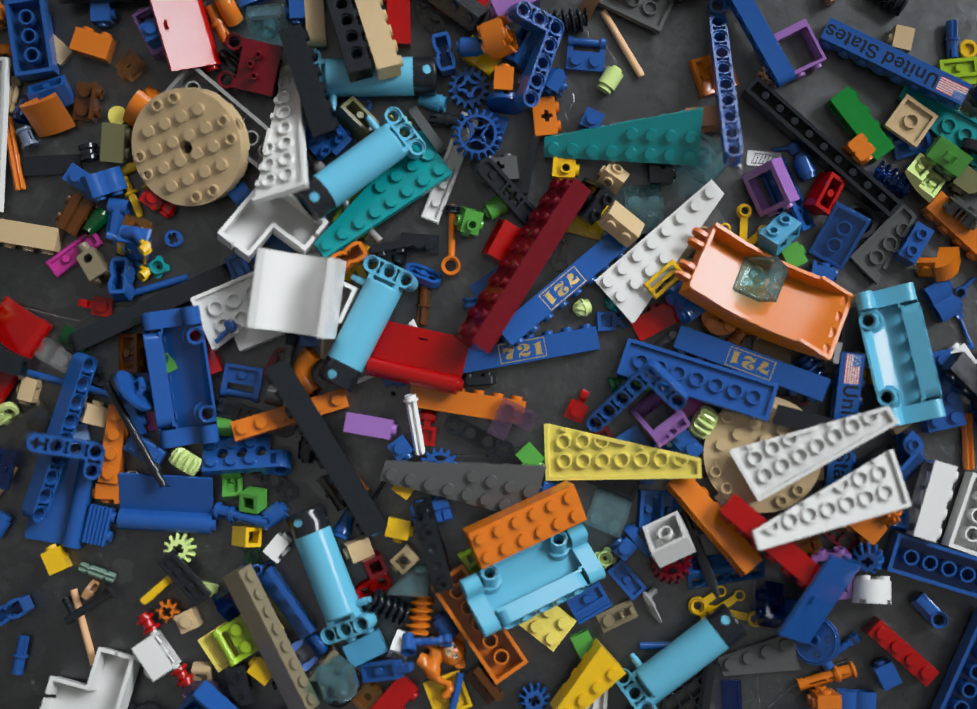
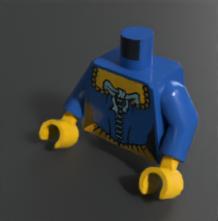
(135, 245)

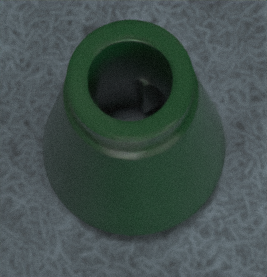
(96, 220)

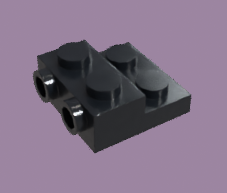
(596, 201)

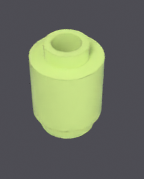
(610, 79)

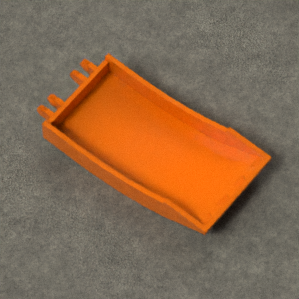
(803, 318)

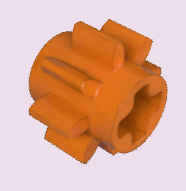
(890, 518)
(174, 610)

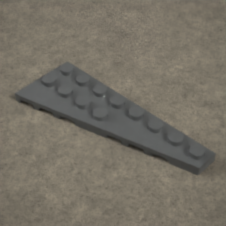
(471, 483)

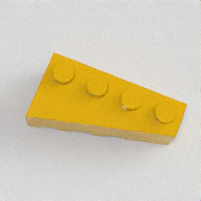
(589, 680)

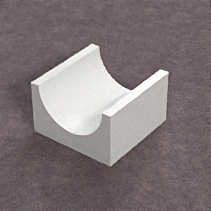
(296, 293)

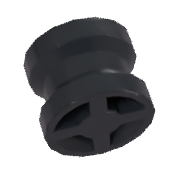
(88, 152)

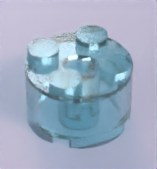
(337, 680)

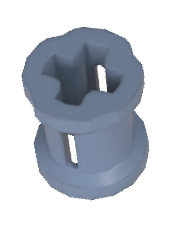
(26, 137)

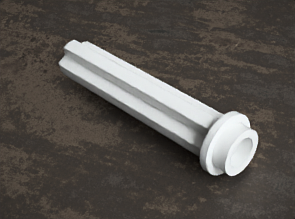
(414, 422)

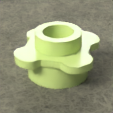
(605, 552)

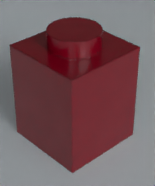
(374, 565)

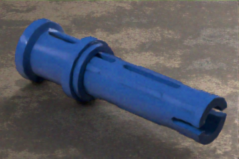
(233, 515)

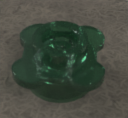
(248, 558)

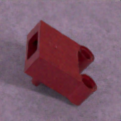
(257, 68)

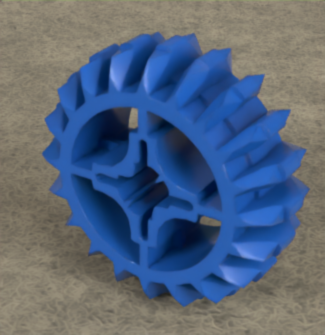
(470, 140)

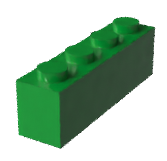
(857, 119)

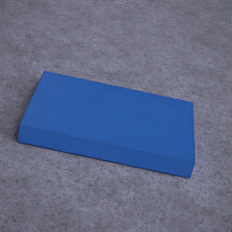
(839, 235)

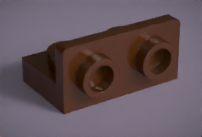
(87, 102)
(131, 353)
(484, 684)

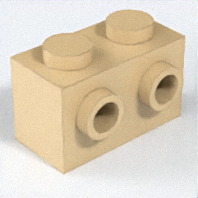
(621, 224)

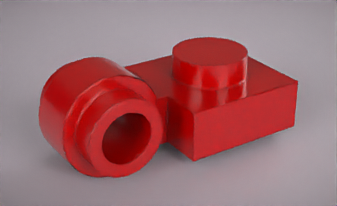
(153, 201)
(429, 432)

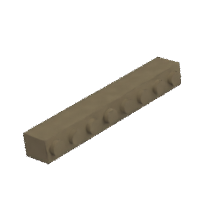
(270, 638)

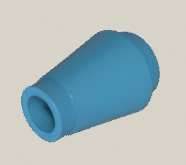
(434, 102)

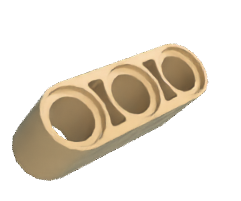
(316, 23)

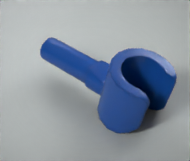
(793, 149)
(964, 288)
(230, 326)
(262, 566)

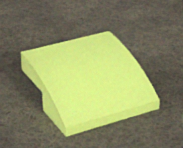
(924, 178)

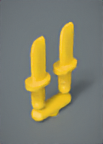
(128, 168)

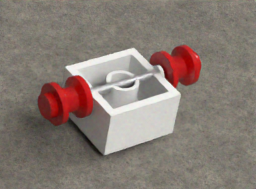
(157, 654)

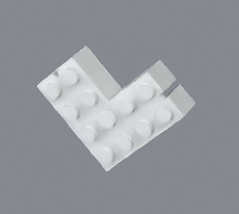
(283, 217)
(107, 687)

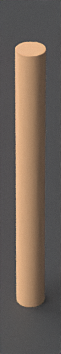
(622, 44)
(83, 627)

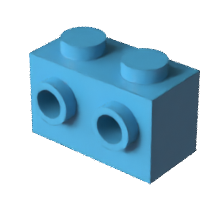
(779, 233)
(365, 646)

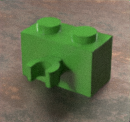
(948, 156)

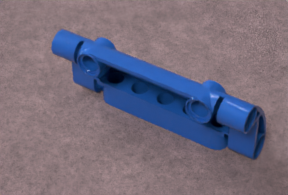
(186, 389)

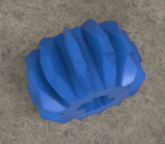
(875, 557)
(529, 693)

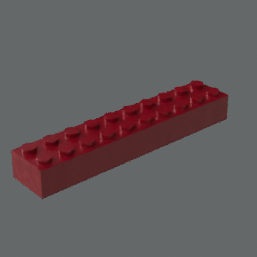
(522, 264)

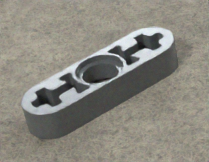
(426, 129)

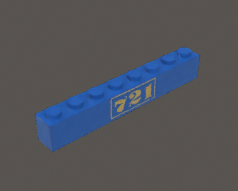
(561, 288)
(535, 349)
(751, 363)

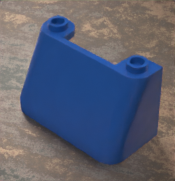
(910, 451)

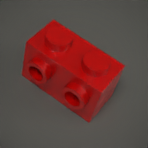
(824, 193)
(500, 240)

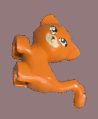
(451, 656)

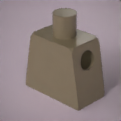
(93, 264)

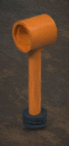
(451, 210)

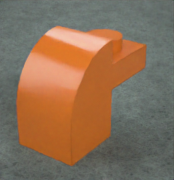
(137, 102)
(942, 267)

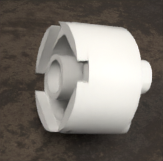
(871, 589)

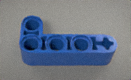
(64, 450)

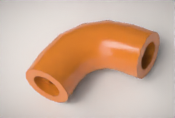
(229, 12)
(303, 368)

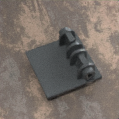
(956, 203)

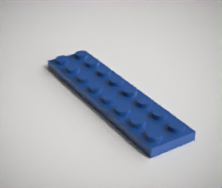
(704, 380)

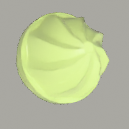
(582, 307)

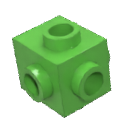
(469, 221)

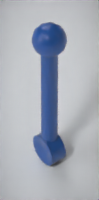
(970, 345)

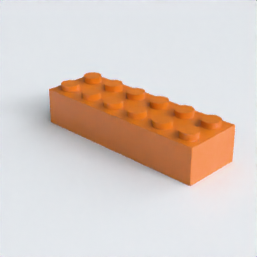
(524, 524)
(496, 652)

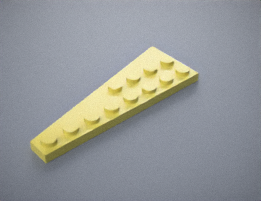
(590, 456)

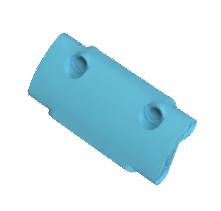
(900, 353)
(532, 581)

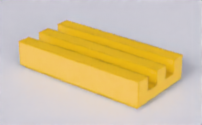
(651, 290)
(155, 591)

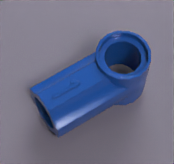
(116, 212)
(928, 610)

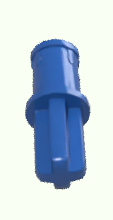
(952, 39)
(20, 655)

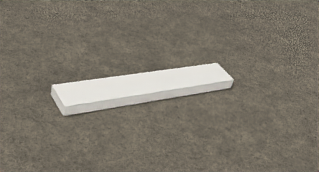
(439, 196)

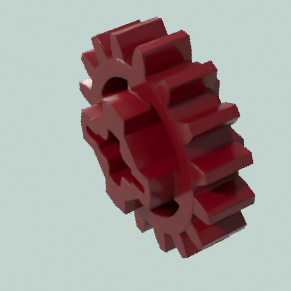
(672, 571)

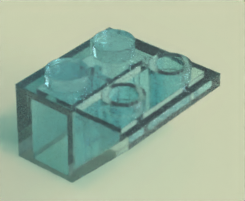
(645, 203)

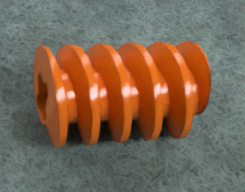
(420, 615)

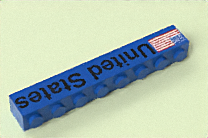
(894, 64)
(845, 403)

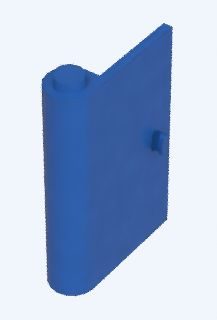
(178, 507)
(68, 508)
(819, 599)

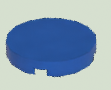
(502, 103)

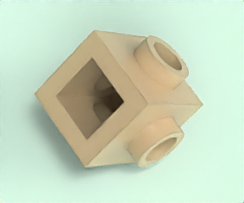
(612, 176)

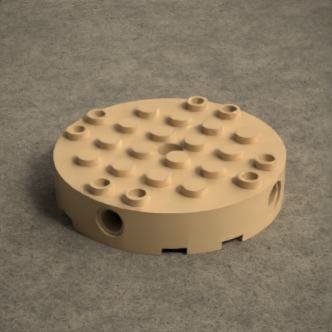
(163, 141)
(739, 430)

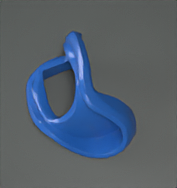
(317, 645)

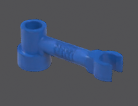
(852, 639)
(409, 643)

